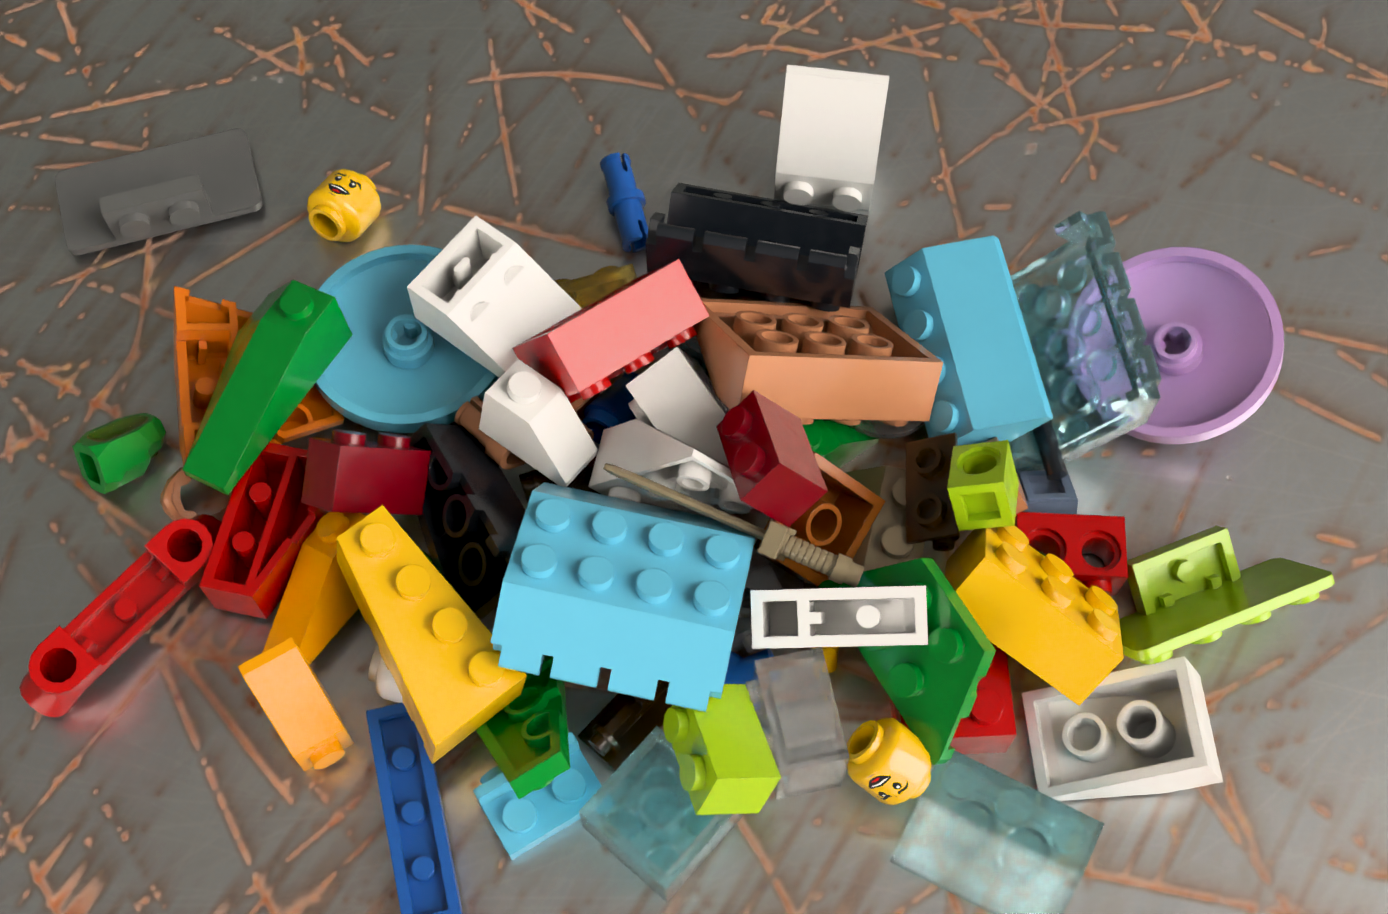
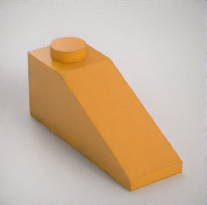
(317, 593)
(297, 705)

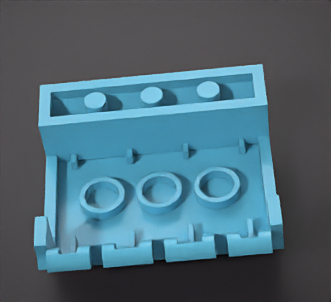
(622, 592)

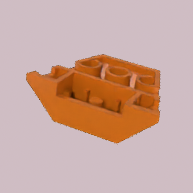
(201, 347)

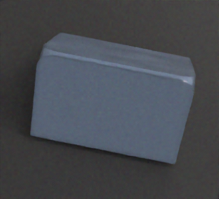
(1047, 495)

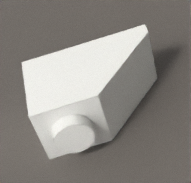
(537, 424)

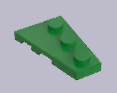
(531, 734)

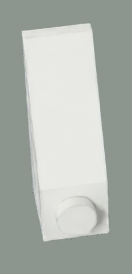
(839, 617)

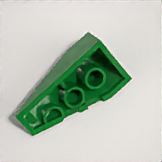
(264, 380)

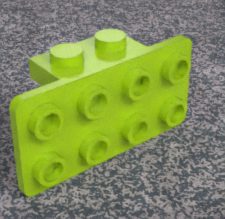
(1196, 591)

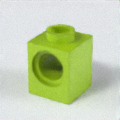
(983, 485)

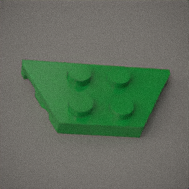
(933, 681)

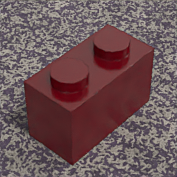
(770, 459)
(362, 475)

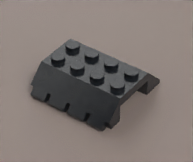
(760, 245)

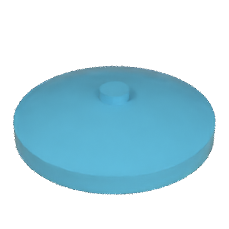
(394, 366)

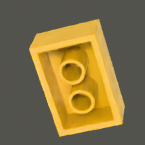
(1037, 610)

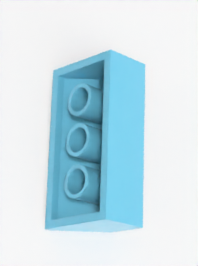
(967, 314)

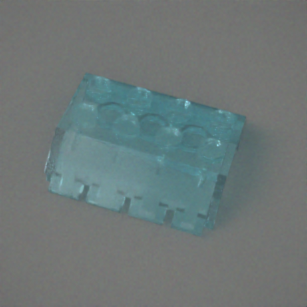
(1085, 342)

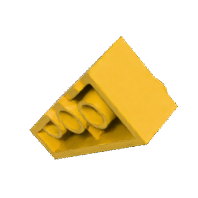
(424, 634)

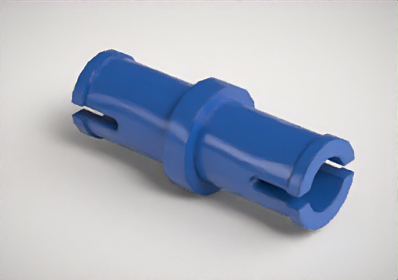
(625, 201)

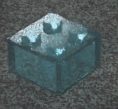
(651, 820)

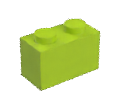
(722, 754)

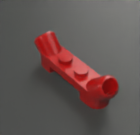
(119, 616)

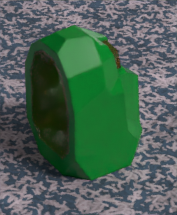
(119, 451)

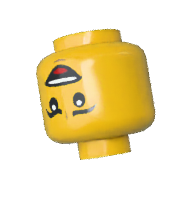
(343, 206)
(888, 761)

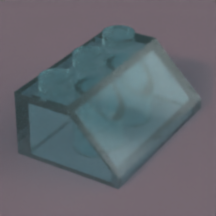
(996, 840)

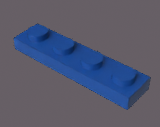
(413, 815)

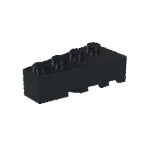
(467, 516)

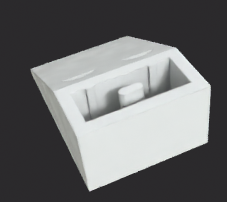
(487, 296)
(664, 461)

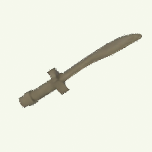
(776, 542)

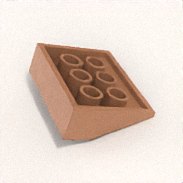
(818, 361)

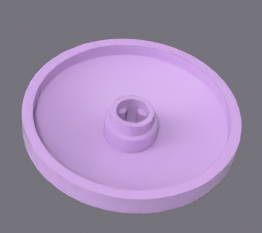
(1211, 338)

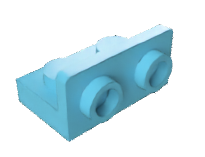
(542, 812)

